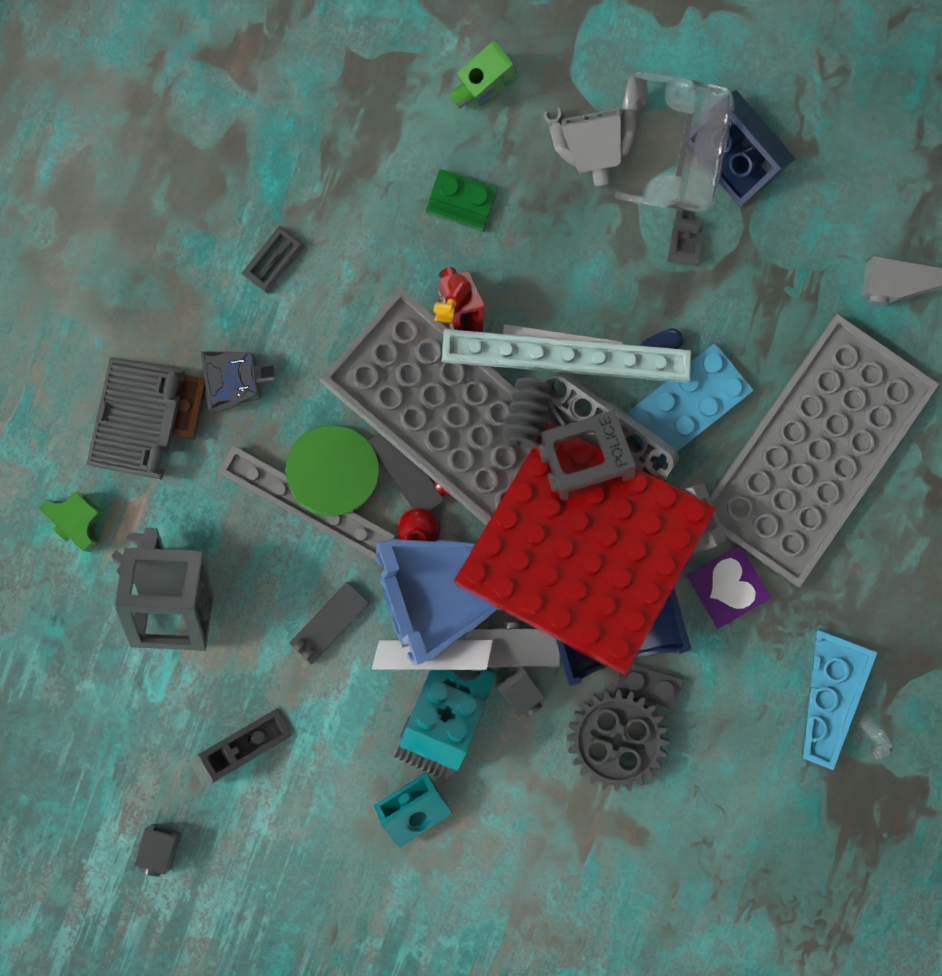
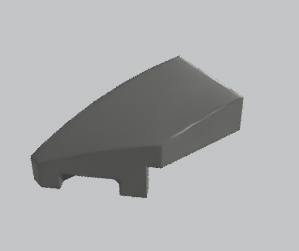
(685, 239)

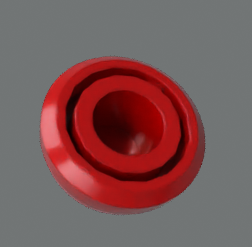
(419, 525)

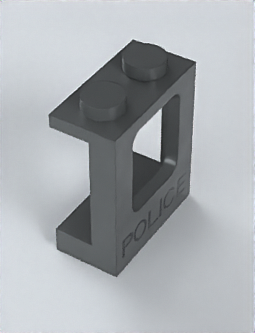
(613, 446)

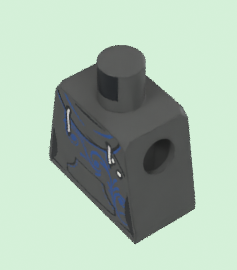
(233, 378)

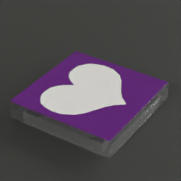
(728, 586)

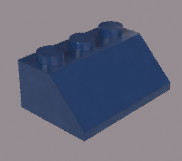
(751, 155)

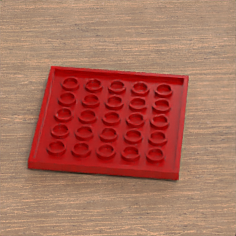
(586, 564)

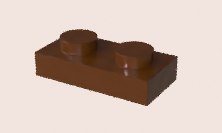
(190, 405)

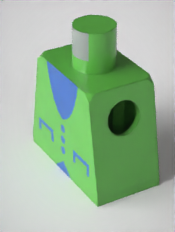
(492, 67)

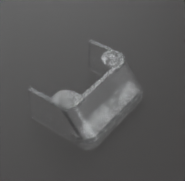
(702, 145)

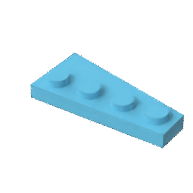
(835, 690)

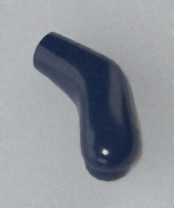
(668, 338)

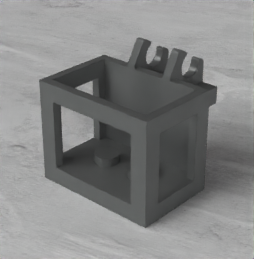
(165, 584)

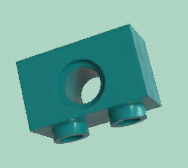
(412, 809)

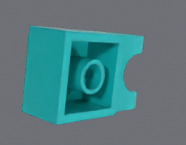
(447, 716)

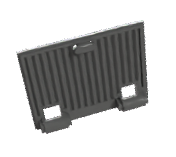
(136, 418)

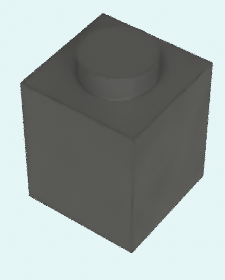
(157, 850)

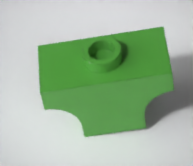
(74, 519)

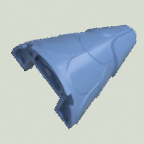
(422, 595)

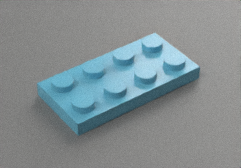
(686, 409)

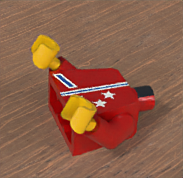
(459, 302)

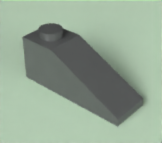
(239, 748)

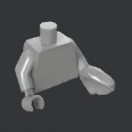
(599, 138)

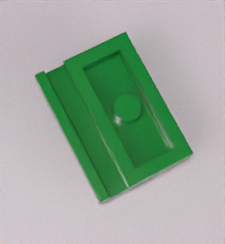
(461, 200)

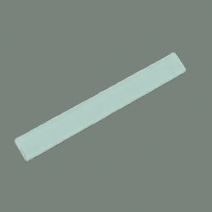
(566, 356)

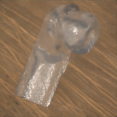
(876, 734)

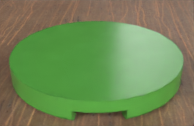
(332, 470)

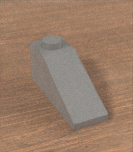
(898, 280)

